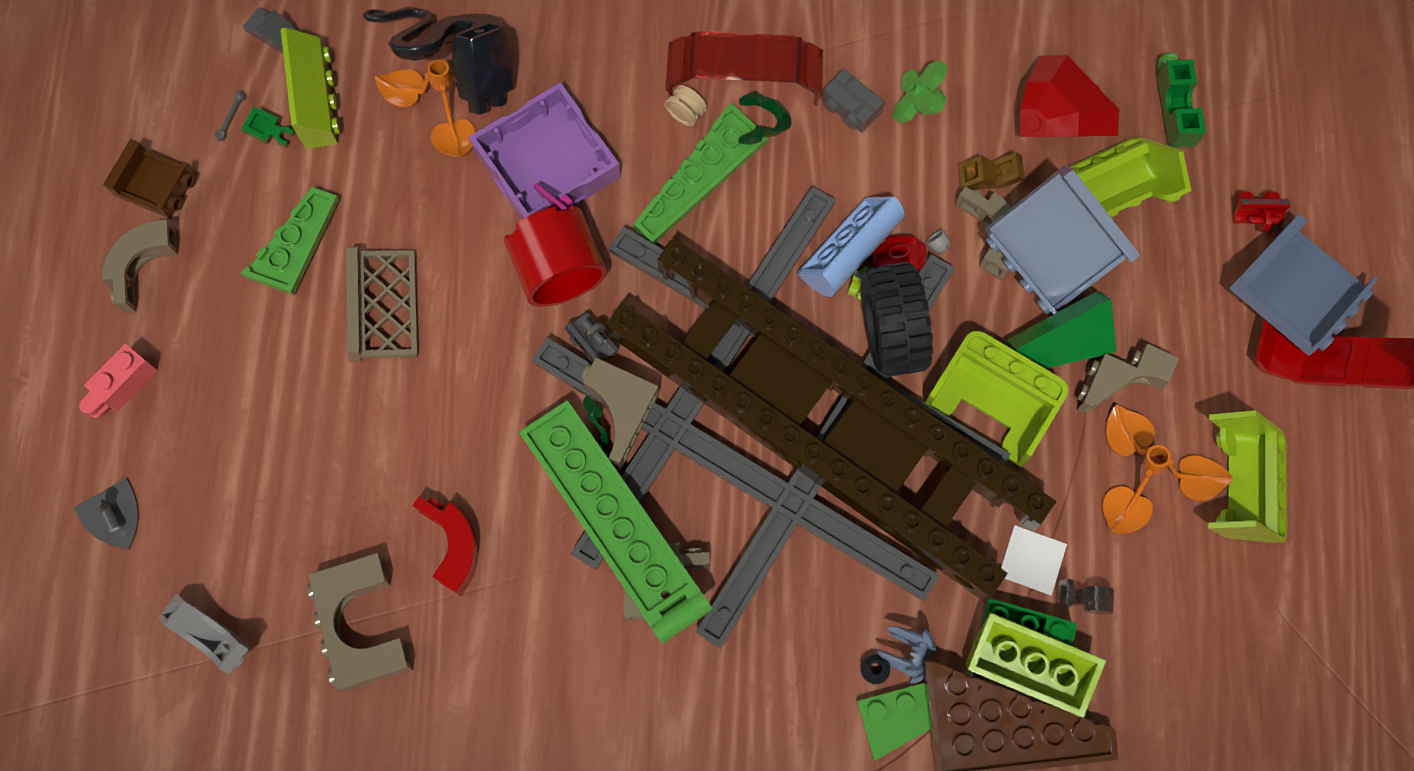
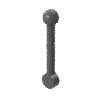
(220, 134)

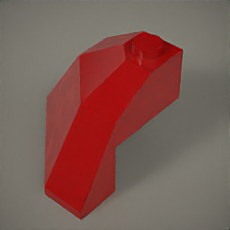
(1065, 102)

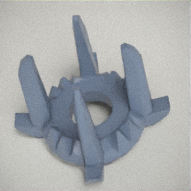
(922, 647)

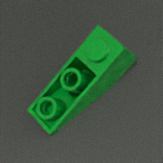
(1045, 624)

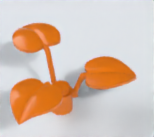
(402, 90)
(1133, 432)

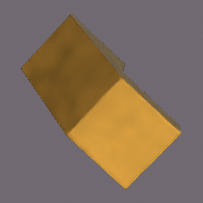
(988, 174)

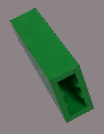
(1070, 335)

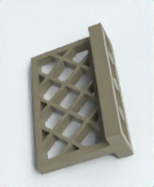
(356, 304)

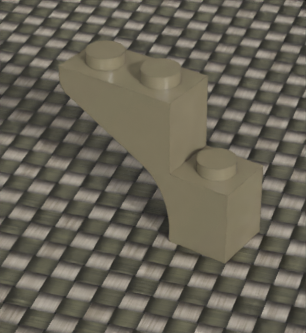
(1111, 375)

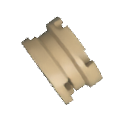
(685, 105)

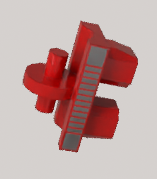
(1263, 211)

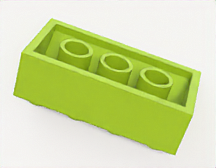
(310, 89)
(1035, 664)

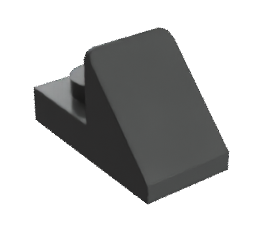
(267, 27)

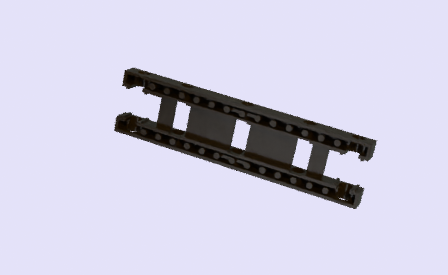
(868, 448)

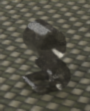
(1095, 598)

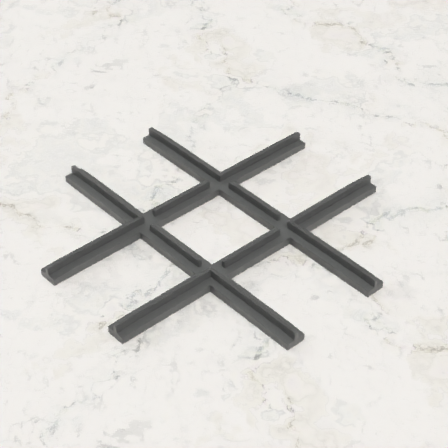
(790, 502)

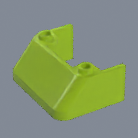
(1259, 478)

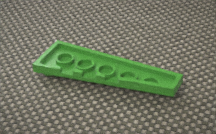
(699, 175)

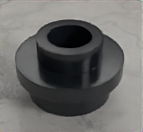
(872, 678)

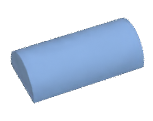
(851, 244)

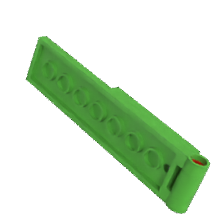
(616, 522)

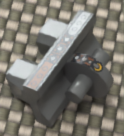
(590, 338)

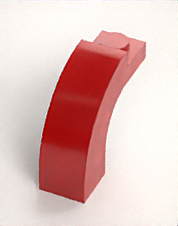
(462, 551)

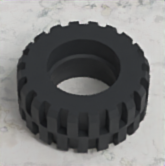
(897, 319)

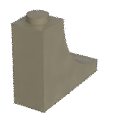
(626, 399)

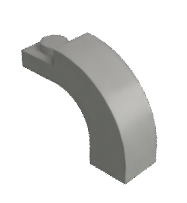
(205, 633)

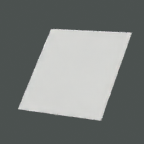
(1033, 560)

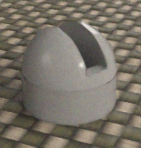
(938, 242)

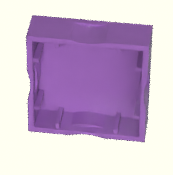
(546, 146)

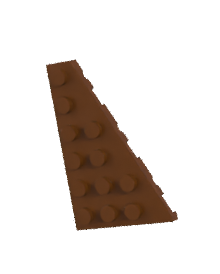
(999, 729)

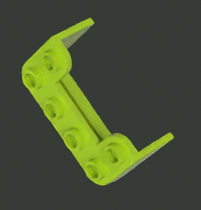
(1133, 173)
(1003, 388)

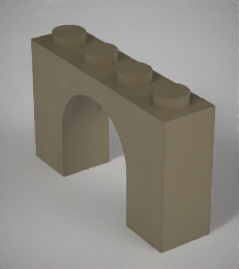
(332, 592)

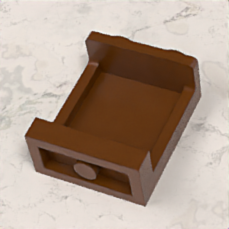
(150, 180)

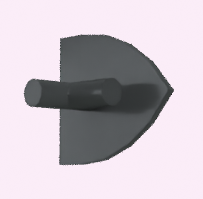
(111, 515)

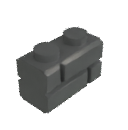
(852, 101)

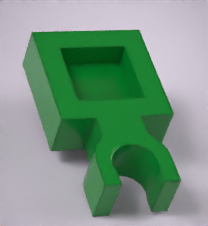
(264, 126)

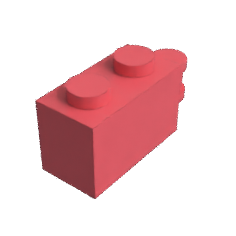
(116, 382)

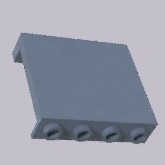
(1059, 240)
(1301, 289)

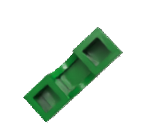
(1183, 123)

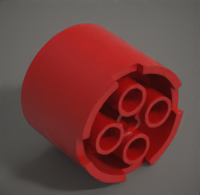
(555, 256)

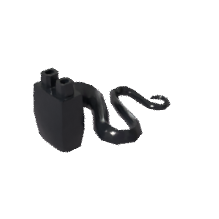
(479, 51)

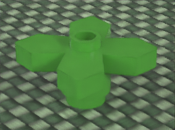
(921, 92)

